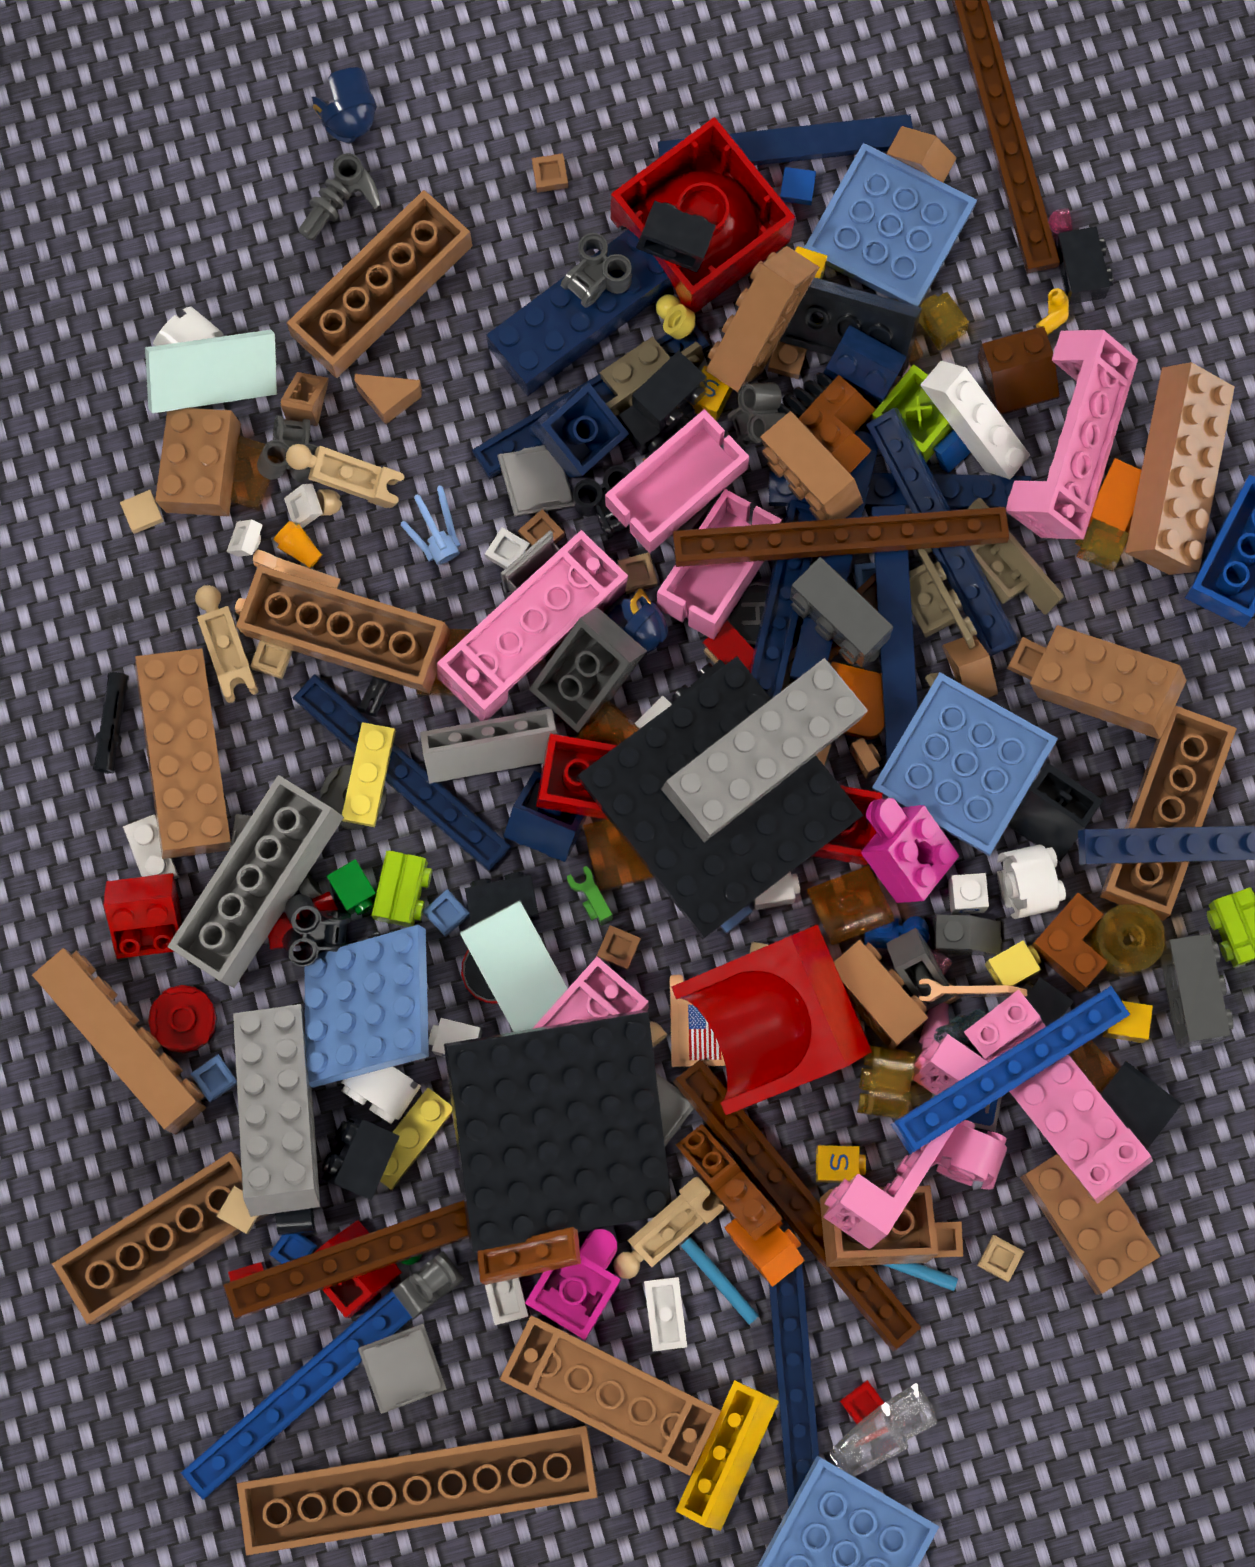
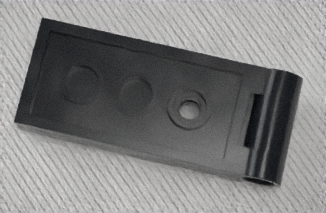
(842, 306)

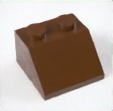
(1019, 370)

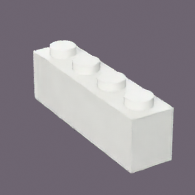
(975, 419)

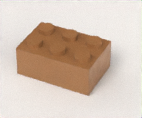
(198, 461)
(810, 469)
(879, 995)
(908, 1242)

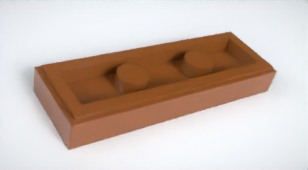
(533, 1256)

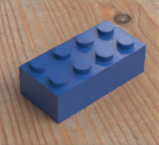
(1228, 571)

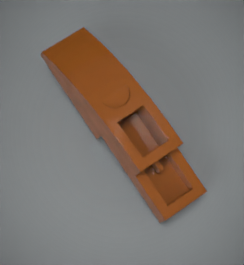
(728, 1182)

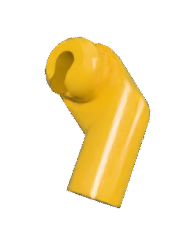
(1057, 311)

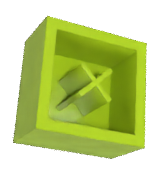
(918, 411)

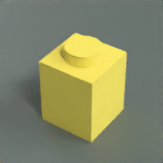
(1014, 965)

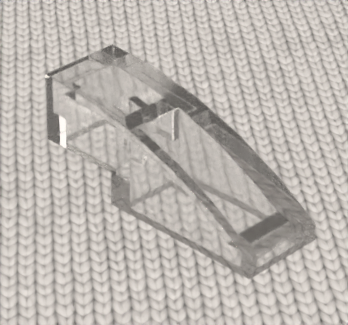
(884, 1431)

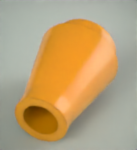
(296, 543)

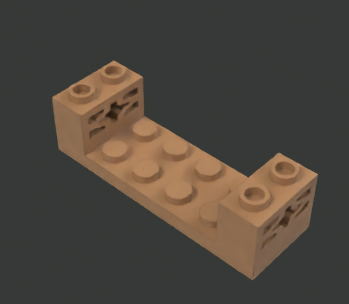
(610, 1395)

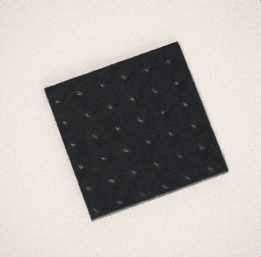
(752, 851)
(558, 1128)

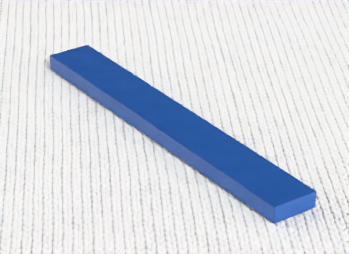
(1009, 1070)
(294, 1396)

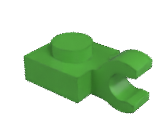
(595, 904)

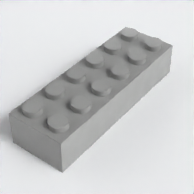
(764, 750)
(255, 881)
(275, 1111)

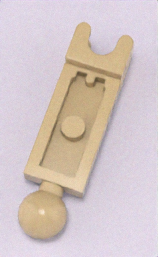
(346, 473)
(224, 643)
(669, 1228)

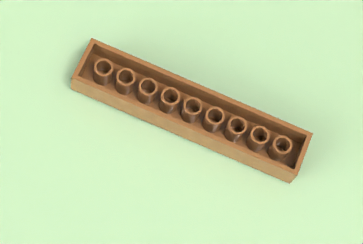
(417, 1490)

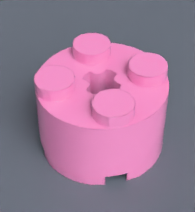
(972, 1155)

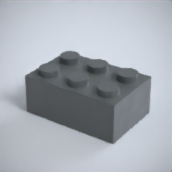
(839, 613)
(587, 669)
(1195, 991)

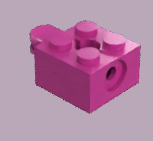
(907, 850)
(579, 1292)

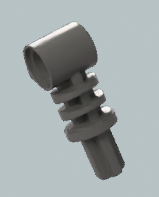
(337, 190)

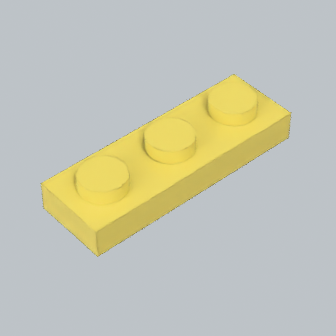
(368, 774)
(415, 1133)

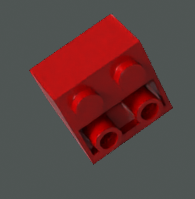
(142, 914)
(357, 1292)

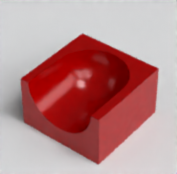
(716, 181)
(777, 1017)

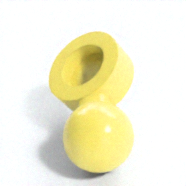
(678, 319)

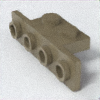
(636, 367)
(1014, 571)
(933, 604)

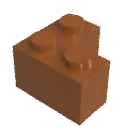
(836, 418)
(1063, 945)

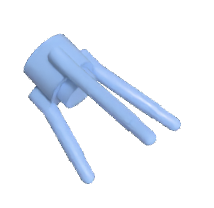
(442, 546)

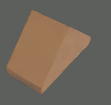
(922, 152)
(387, 394)
(304, 398)
(971, 666)

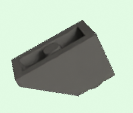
(966, 935)
(915, 962)

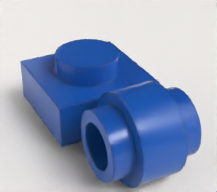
(882, 935)

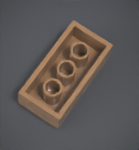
(761, 317)
(1108, 681)
(1100, 1236)

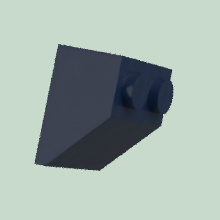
(865, 365)
(579, 430)
(542, 828)

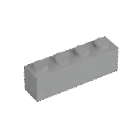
(487, 745)

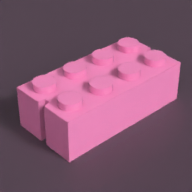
(677, 481)
(712, 591)

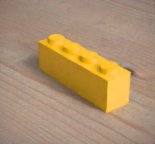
(727, 1456)

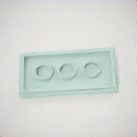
(211, 371)
(515, 965)

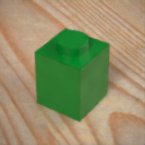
(353, 888)

